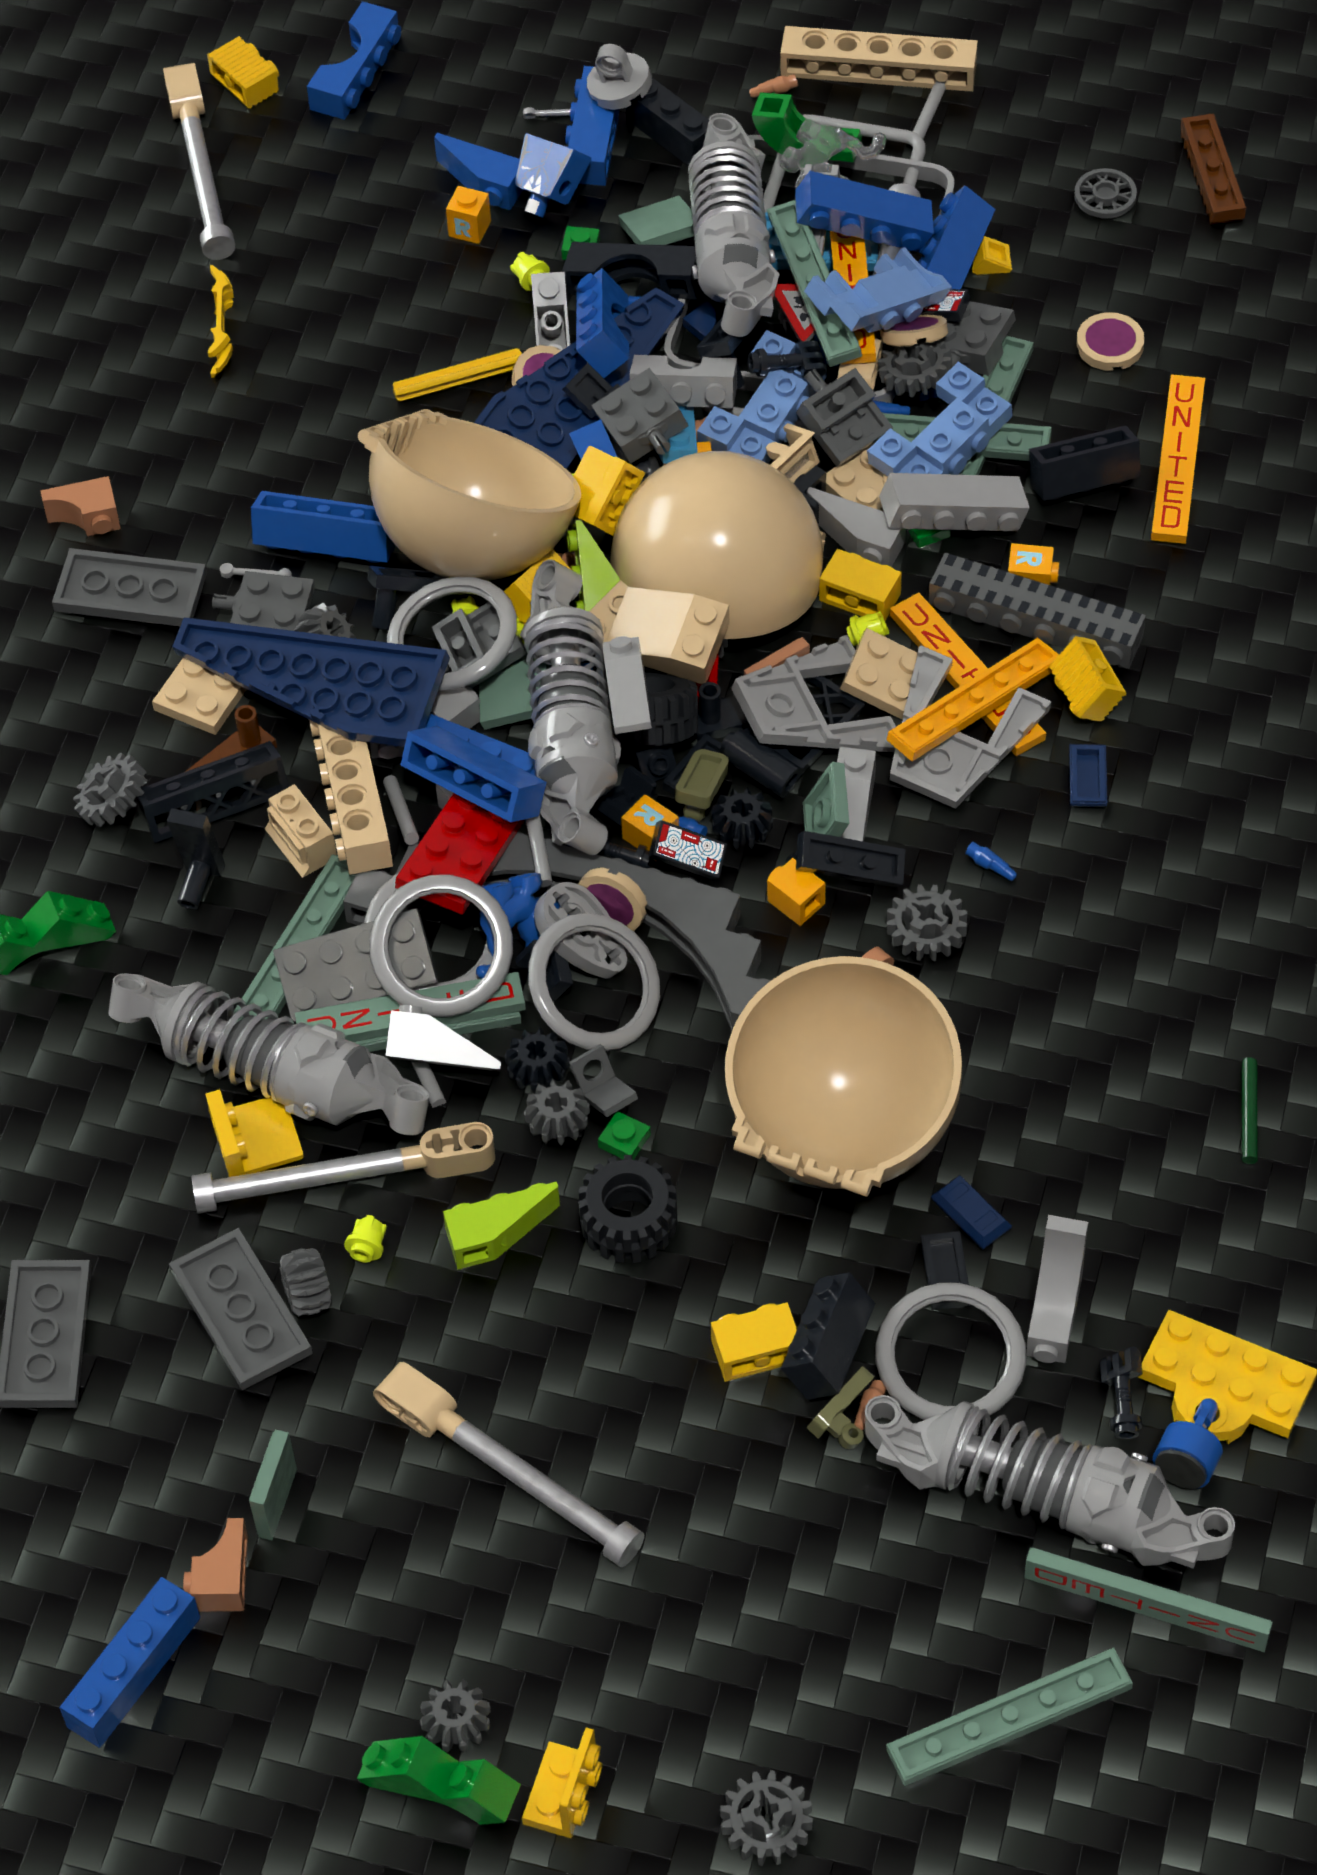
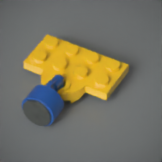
(1218, 1392)

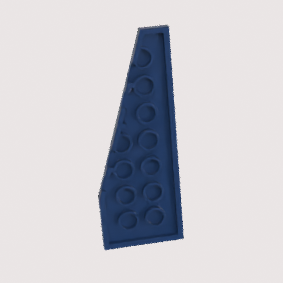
(543, 413)
(341, 683)

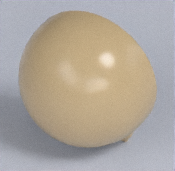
(466, 495)
(725, 533)
(843, 1073)

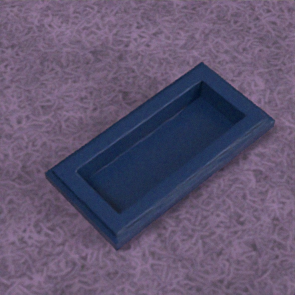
(1088, 775)
(971, 1212)

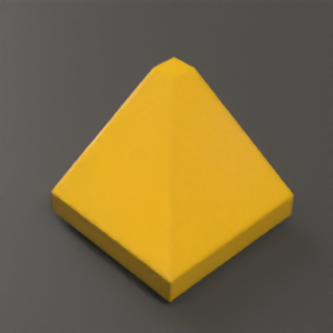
(992, 258)

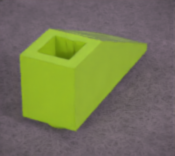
(592, 565)
(490, 1227)

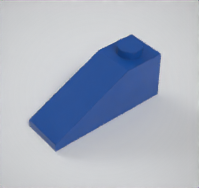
(480, 169)

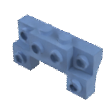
(881, 300)
(765, 413)
(953, 435)

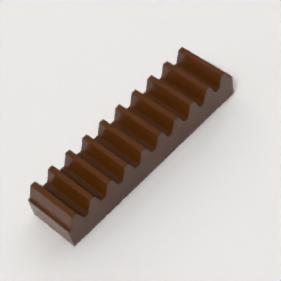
(1212, 169)

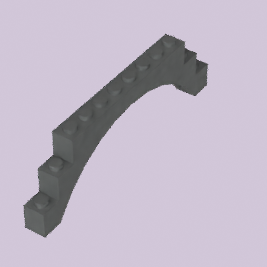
(686, 912)

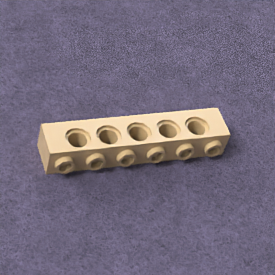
(878, 58)
(355, 799)

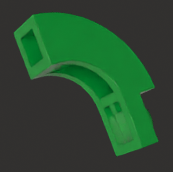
(780, 121)

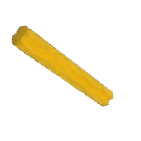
(455, 375)

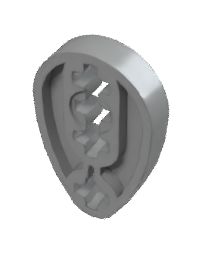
(587, 951)

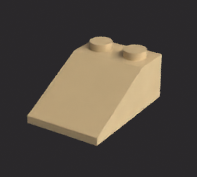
(674, 630)

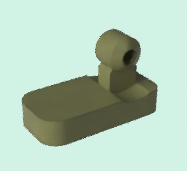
(701, 782)
(832, 1417)

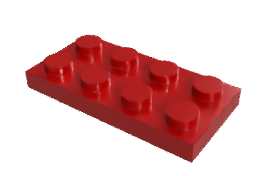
(459, 843)

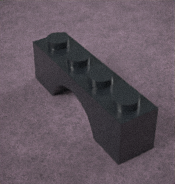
(663, 264)

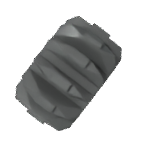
(325, 621)
(557, 1112)
(305, 1282)
(455, 1701)

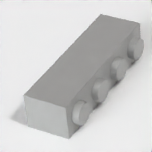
(954, 502)

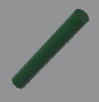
(1249, 1111)

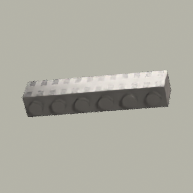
(1034, 608)

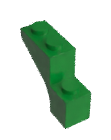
(52, 924)
(427, 1772)

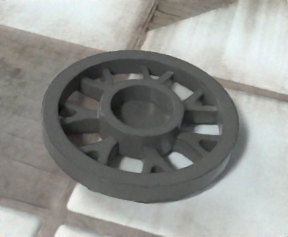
(1105, 193)

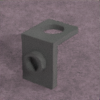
(605, 1090)

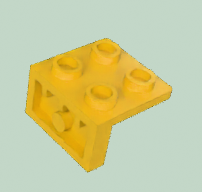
(605, 488)
(253, 1134)
(561, 1786)

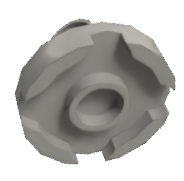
(618, 77)

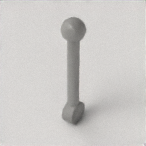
(532, 113)
(227, 571)

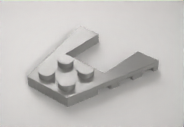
(787, 714)
(960, 762)

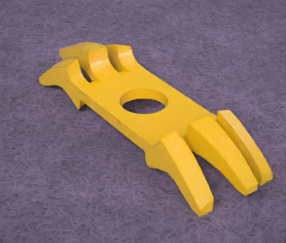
(223, 300)

